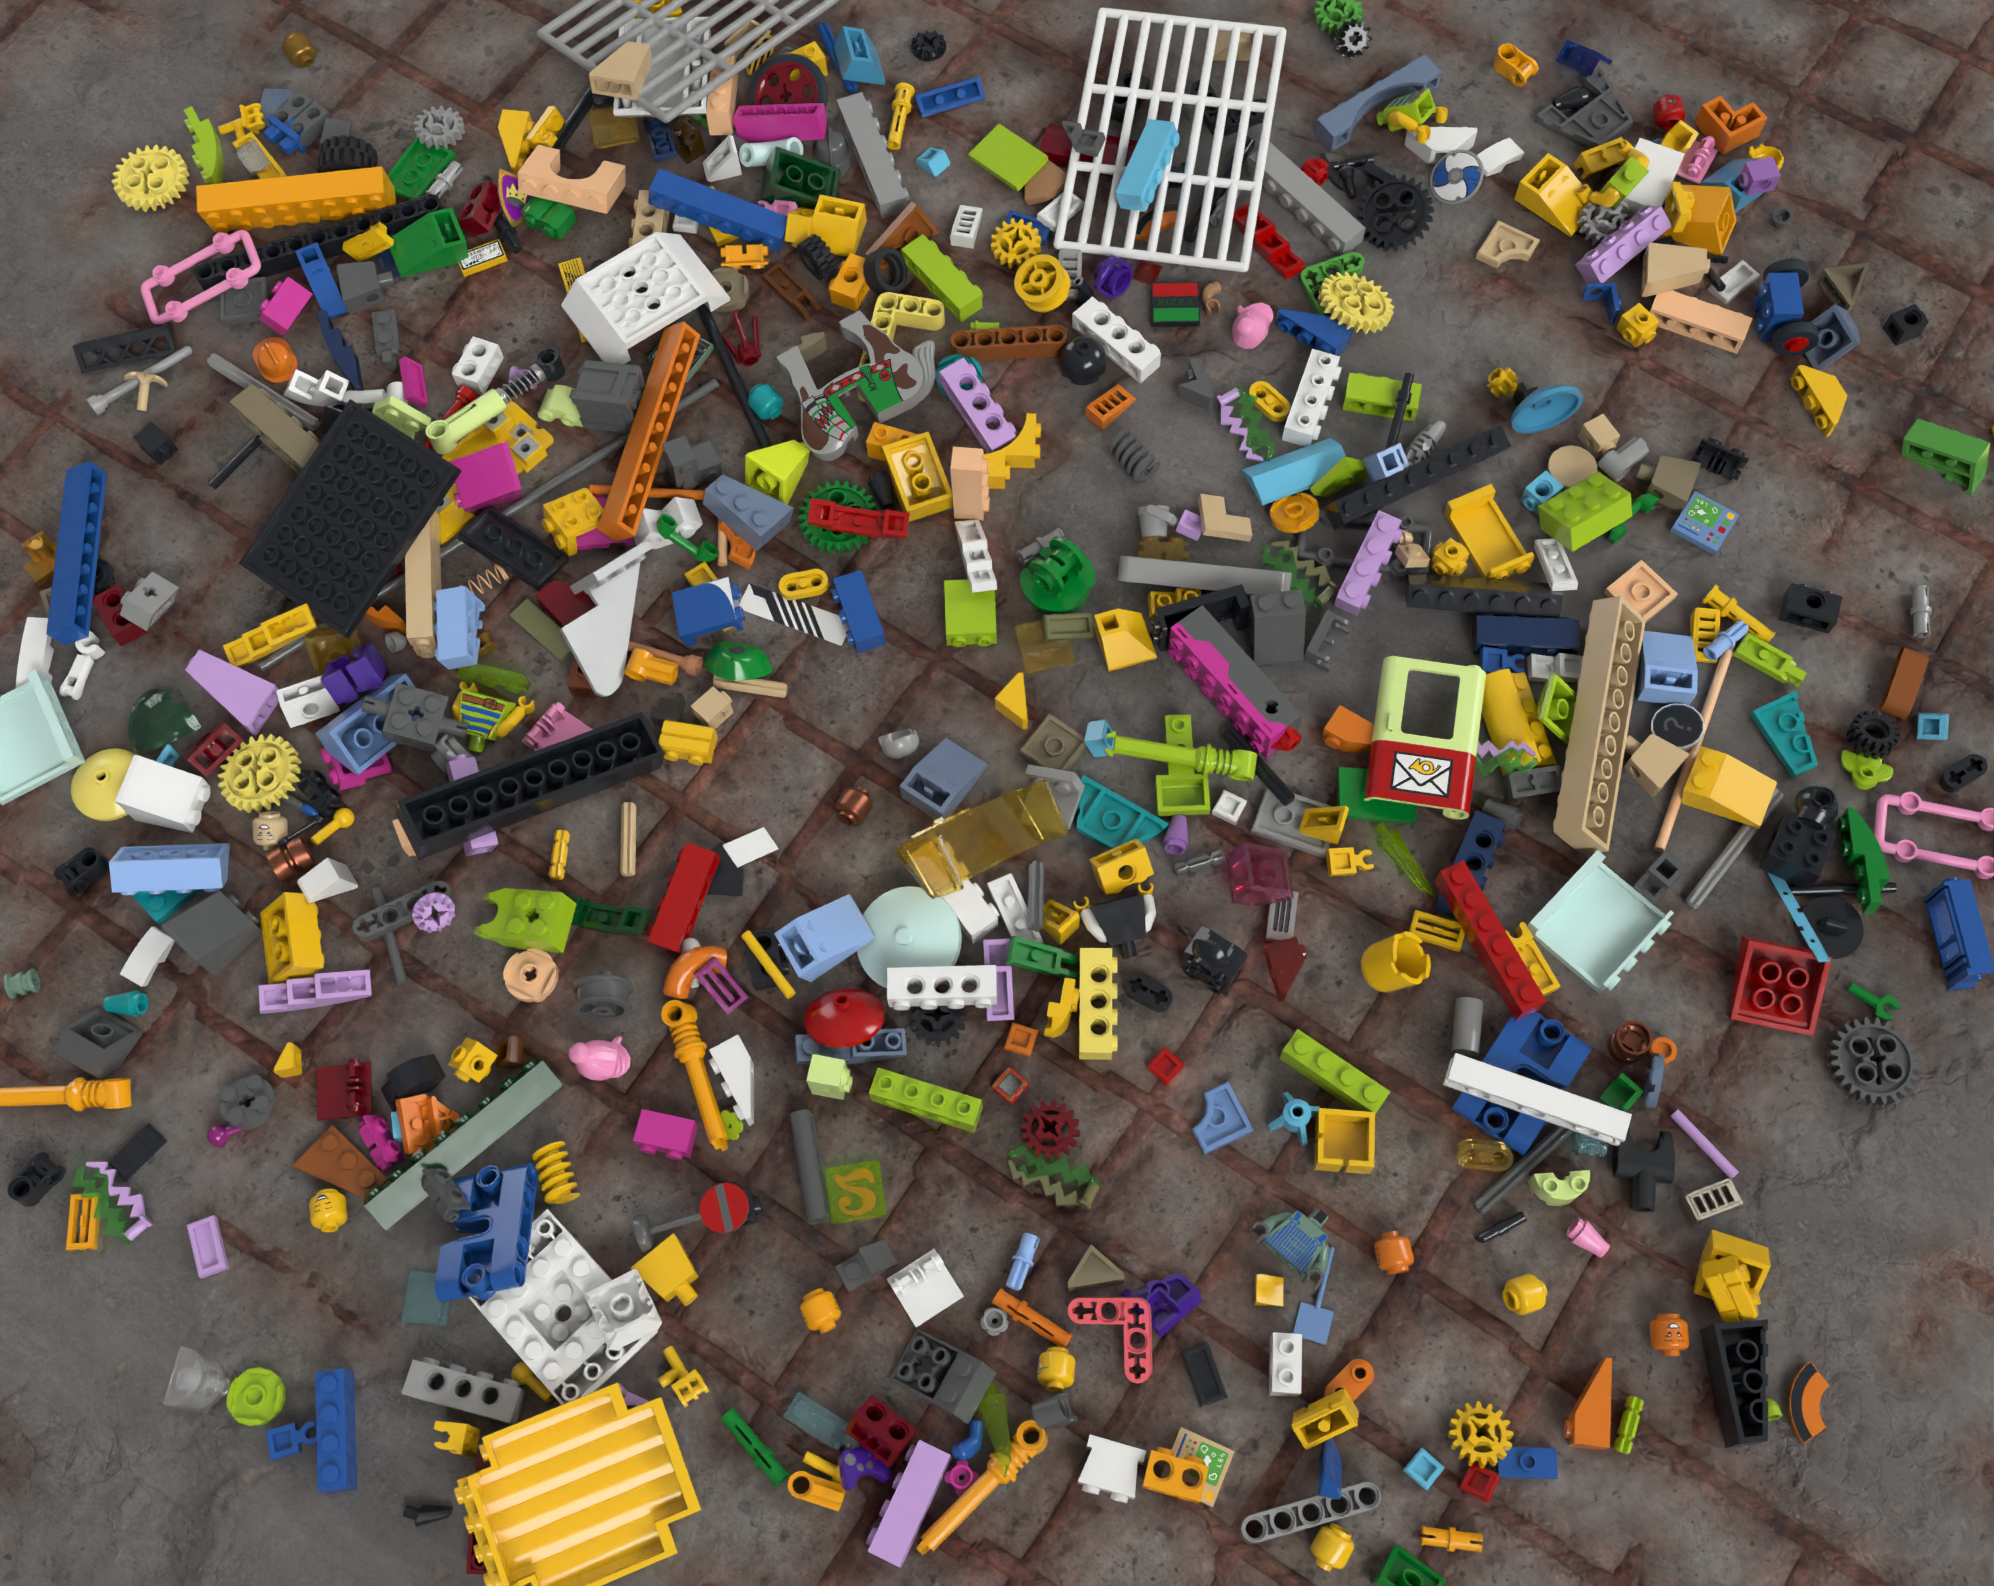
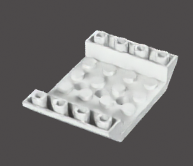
(617, 317)

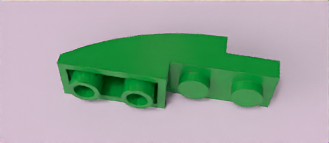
(1864, 853)

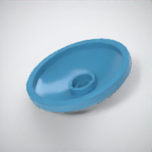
(1546, 408)

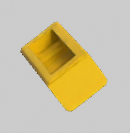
(1704, 619)

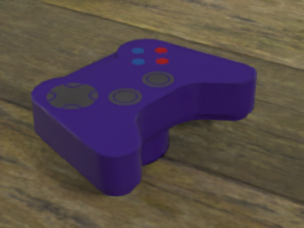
(858, 1463)

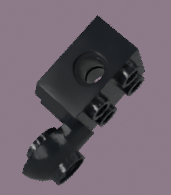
(1802, 838)
(1214, 961)

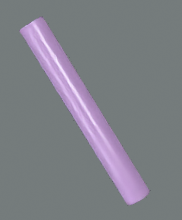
(1704, 1144)

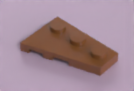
(904, 230)
(340, 1163)

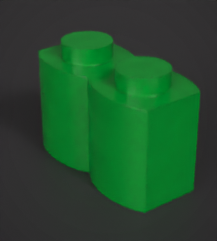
(548, 216)

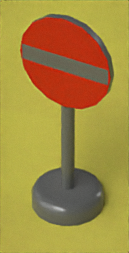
(721, 1209)

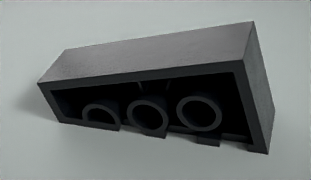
(1739, 1379)

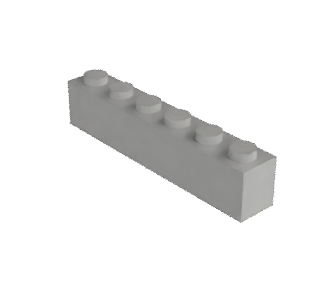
(872, 155)
(1308, 202)

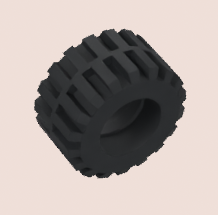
(345, 154)

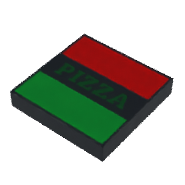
(1175, 304)

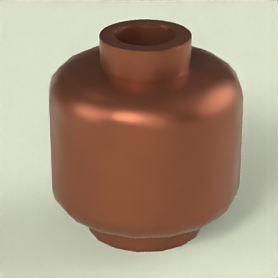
(853, 806)

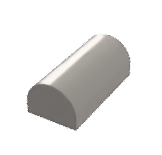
(1467, 1026)

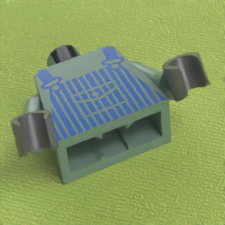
(1297, 1242)

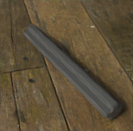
(1521, 1169)

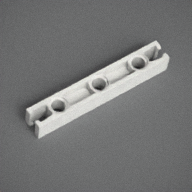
(1537, 1099)

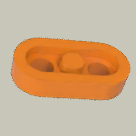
(1348, 1380)

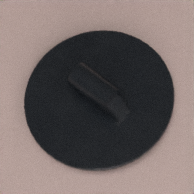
(1835, 925)

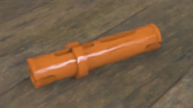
(1031, 1318)

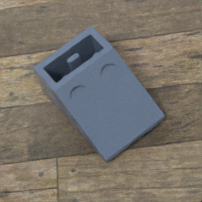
(942, 779)

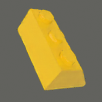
(291, 938)

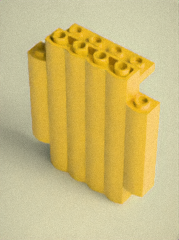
(578, 1493)

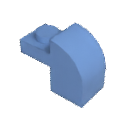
(1385, 462)

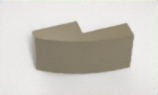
(811, 346)

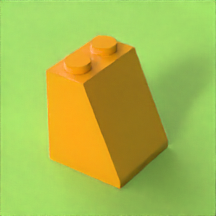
(1710, 220)

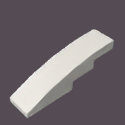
(975, 555)
(34, 650)

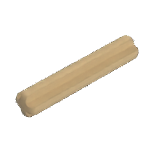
(754, 686)
(628, 839)

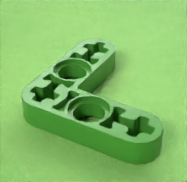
(1319, 273)

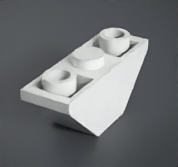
(1441, 142)

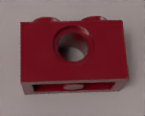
(213, 748)

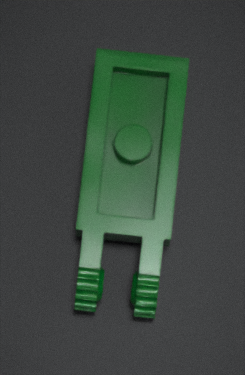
(1040, 958)

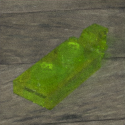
(493, 676)

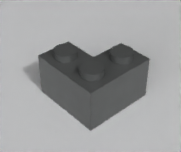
(691, 465)

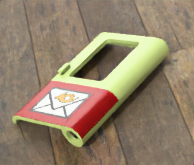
(1423, 767)

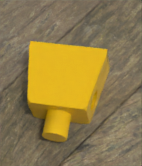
(669, 1271)

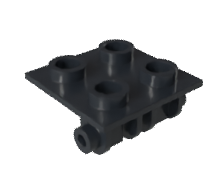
(1713, 448)

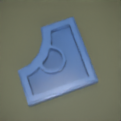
(1222, 1121)

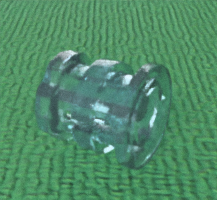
(1589, 1145)

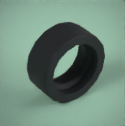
(897, 266)

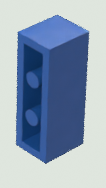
(858, 612)

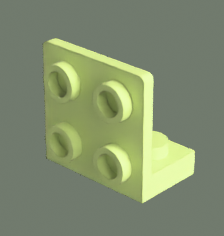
(401, 415)

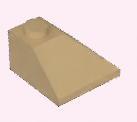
(1223, 42)

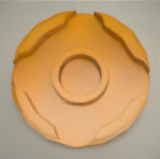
(1294, 513)

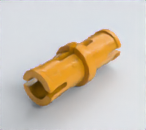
(1451, 1539)

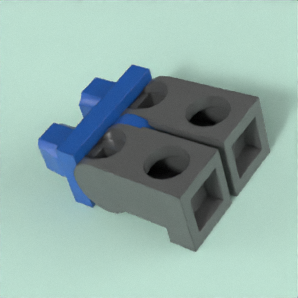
(296, 123)

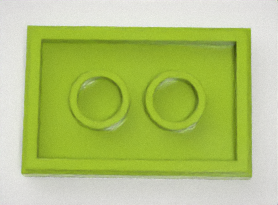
(1008, 157)

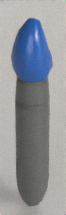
(305, 808)

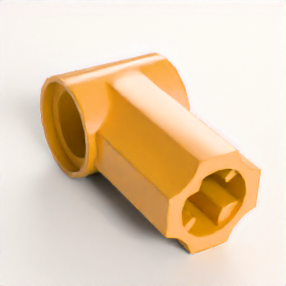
(644, 666)
(820, 1492)

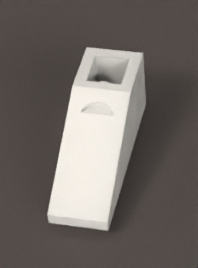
(738, 1071)

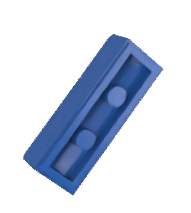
(949, 97)

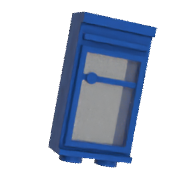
(1959, 933)

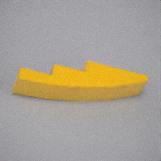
(270, 636)

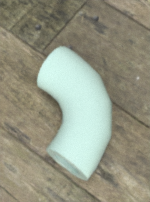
(757, 153)

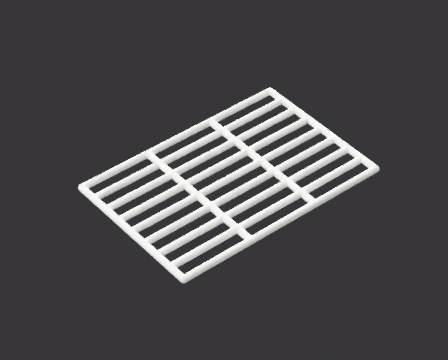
(1186, 178)

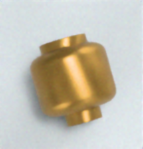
(299, 49)

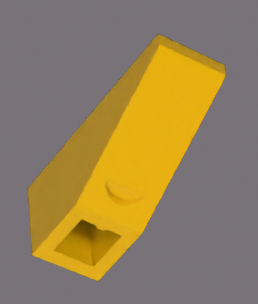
(513, 129)

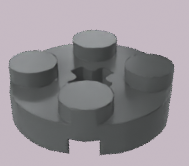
(237, 1093)

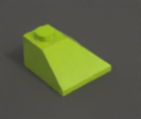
(1556, 707)

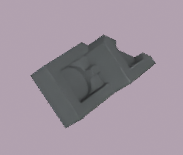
(1082, 140)

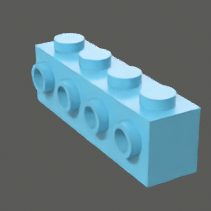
(1147, 165)

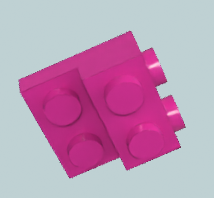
(346, 778)

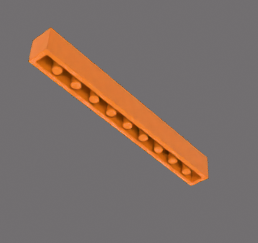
(649, 432)

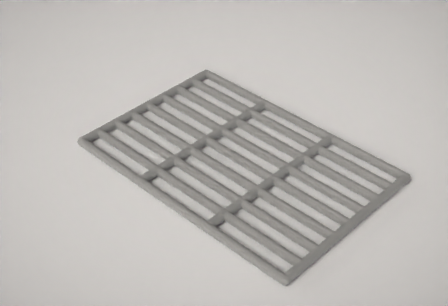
(681, 40)

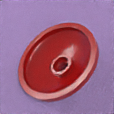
(844, 1017)

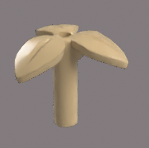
(145, 380)

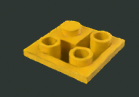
(1123, 638)

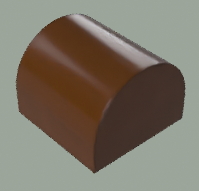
(510, 1052)

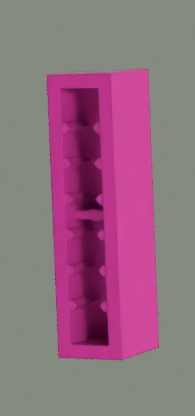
(780, 122)

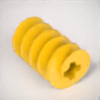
(553, 1174)

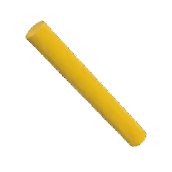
(768, 964)

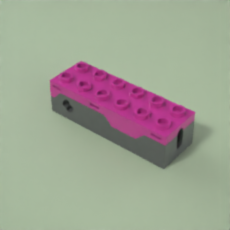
(1234, 683)

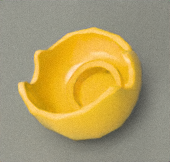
(1765, 152)

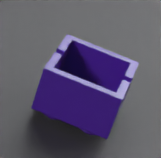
(348, 678)

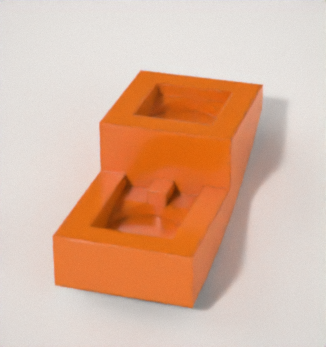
(386, 619)

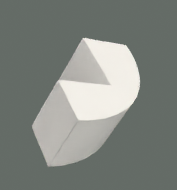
(316, 392)

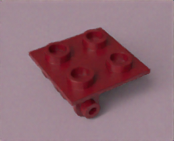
(344, 1090)

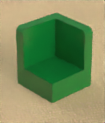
(1621, 1093)

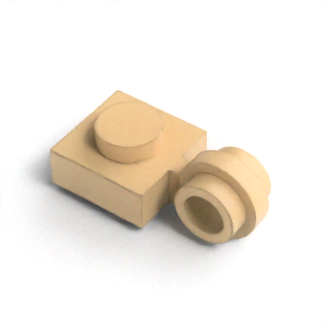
(1410, 554)

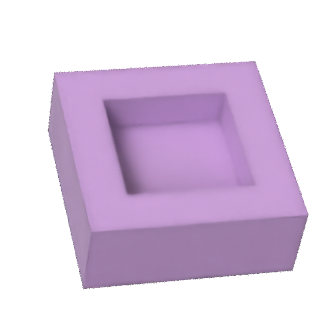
(1190, 525)

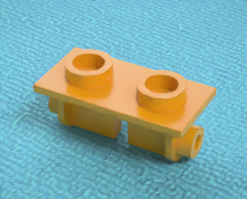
(753, 257)

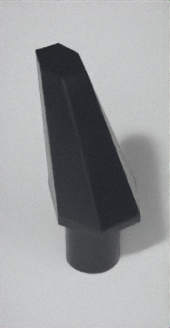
(427, 1513)

